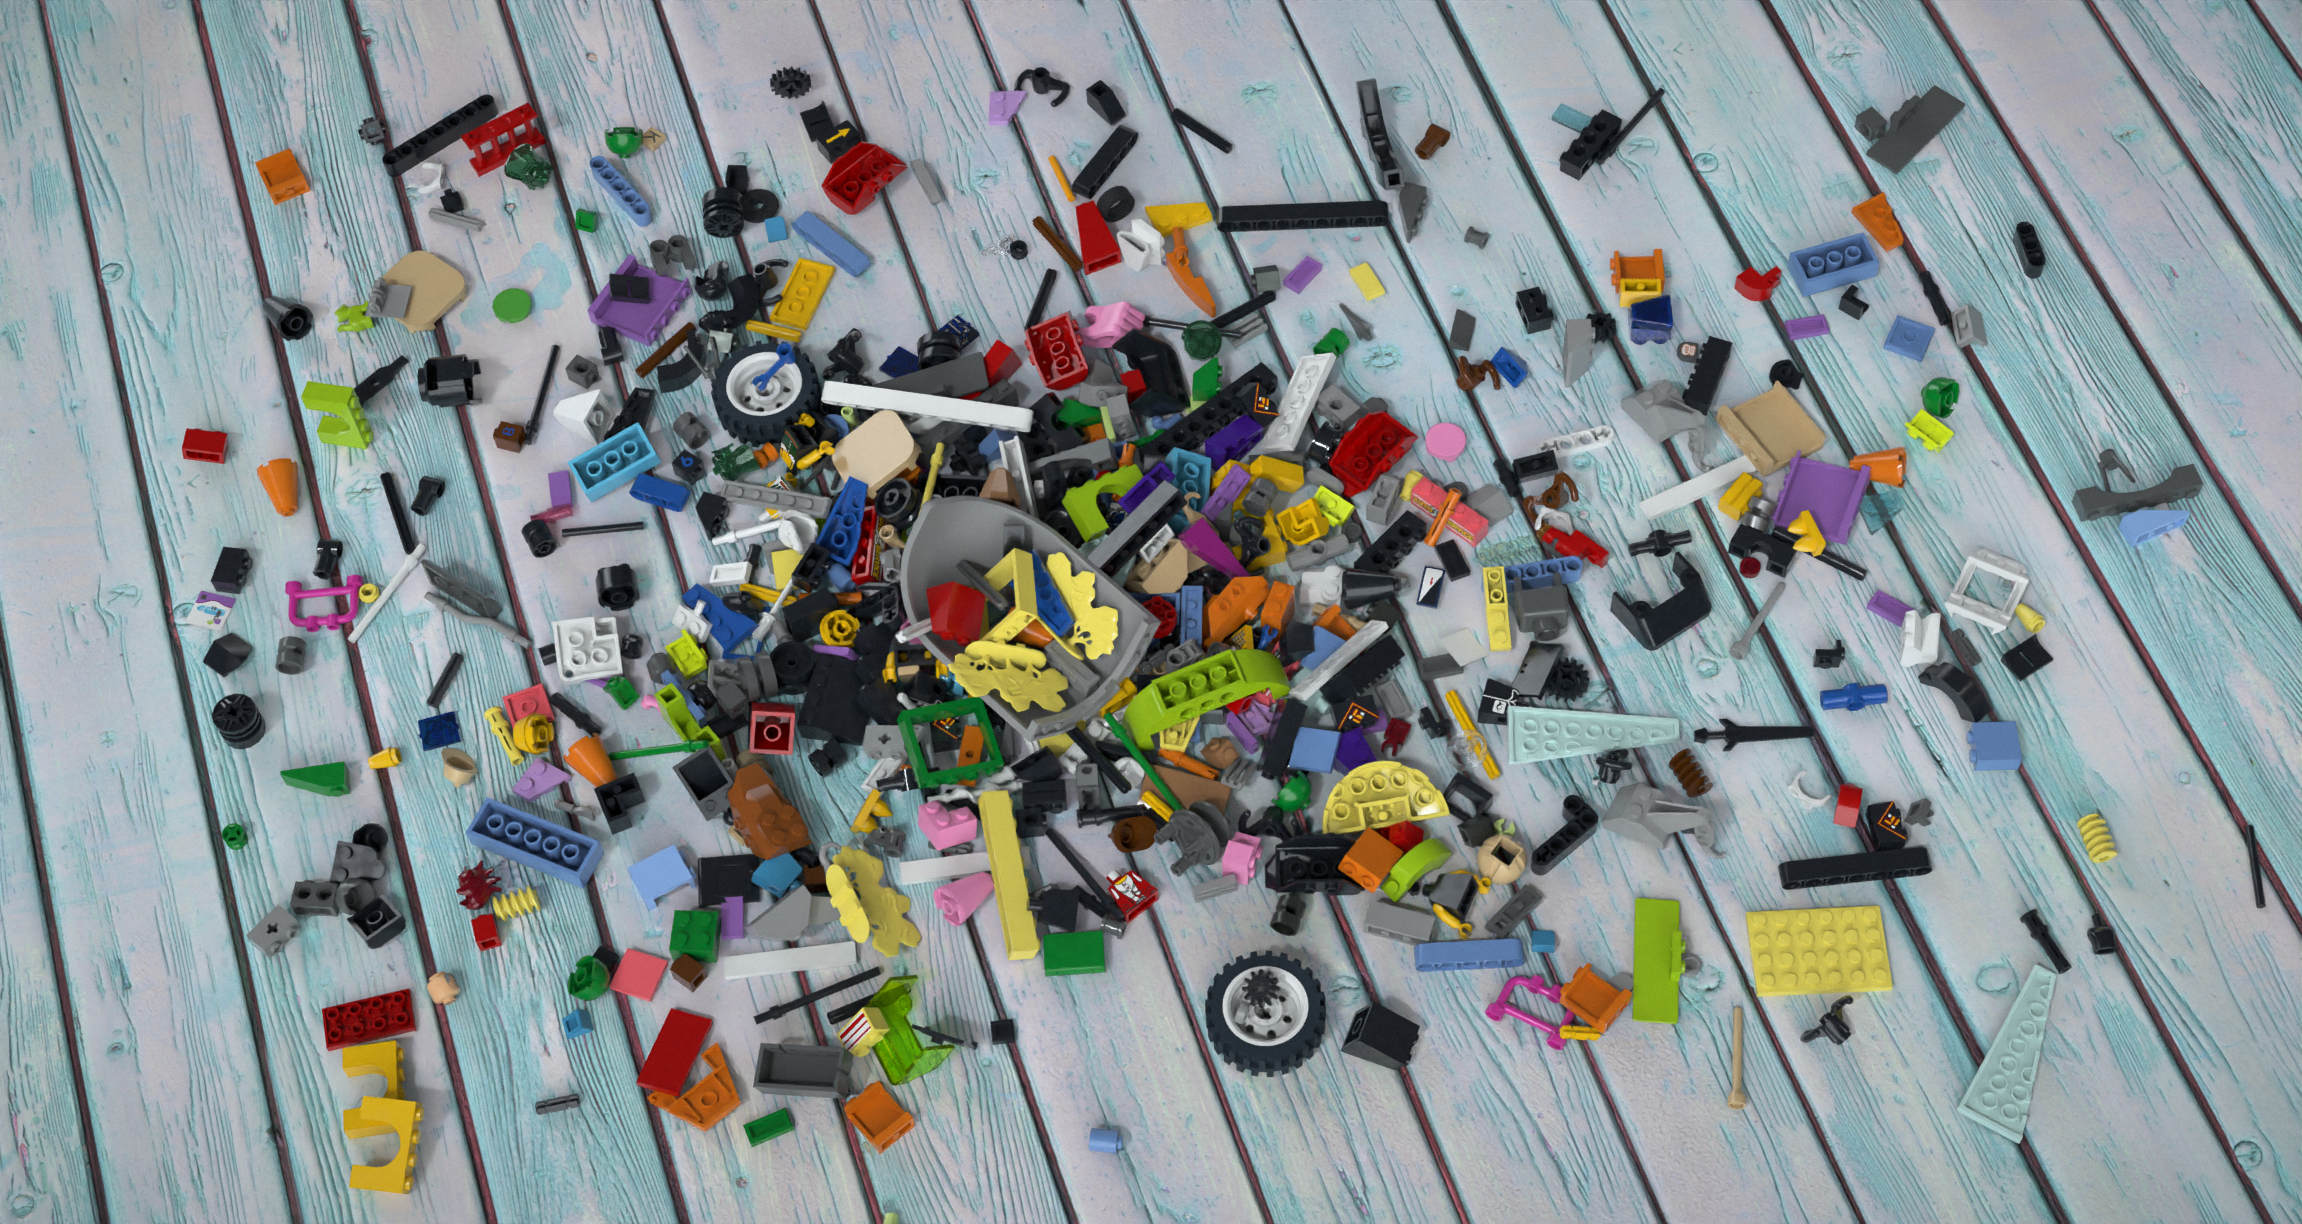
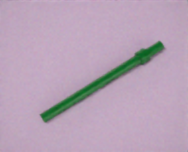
(1120, 732)
(687, 746)

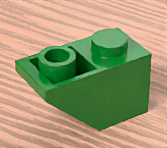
(1206, 382)
(1078, 413)

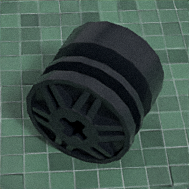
(722, 212)
(238, 721)

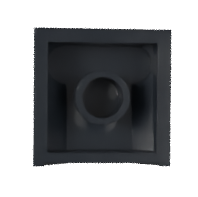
(822, 431)
(378, 922)

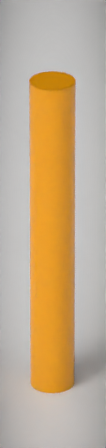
(1061, 178)

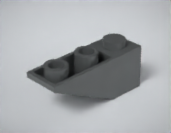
(1410, 206)

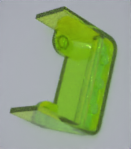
(899, 1049)

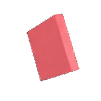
(527, 702)
(639, 975)

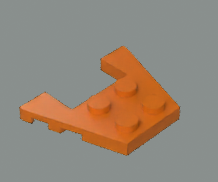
(708, 1099)

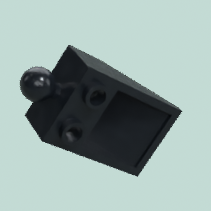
(707, 783)

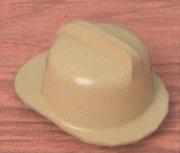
(457, 766)

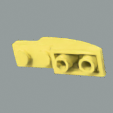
(1496, 609)

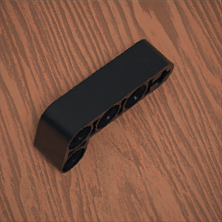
(1054, 489)
(1561, 839)

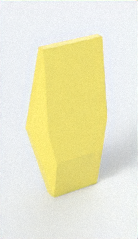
(1178, 736)

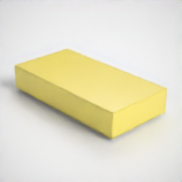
(1366, 281)

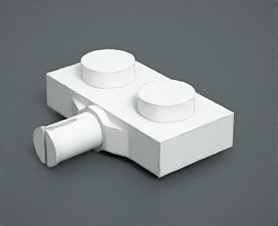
(693, 621)

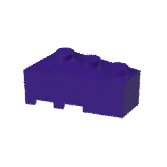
(1233, 441)
(1352, 752)

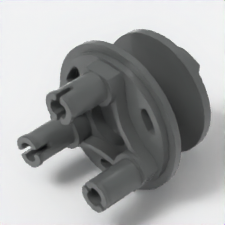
(1197, 833)

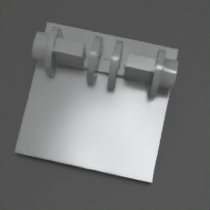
(388, 300)

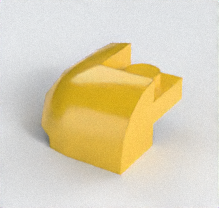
(1303, 523)

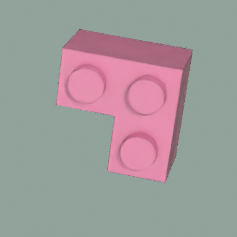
(944, 827)
(1241, 857)

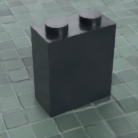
(806, 614)

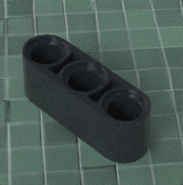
(2029, 250)

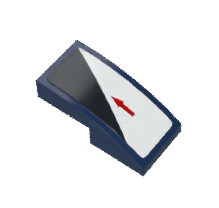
(1430, 587)

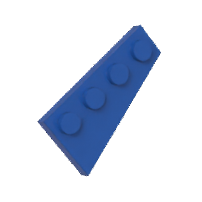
(1049, 601)
(728, 626)

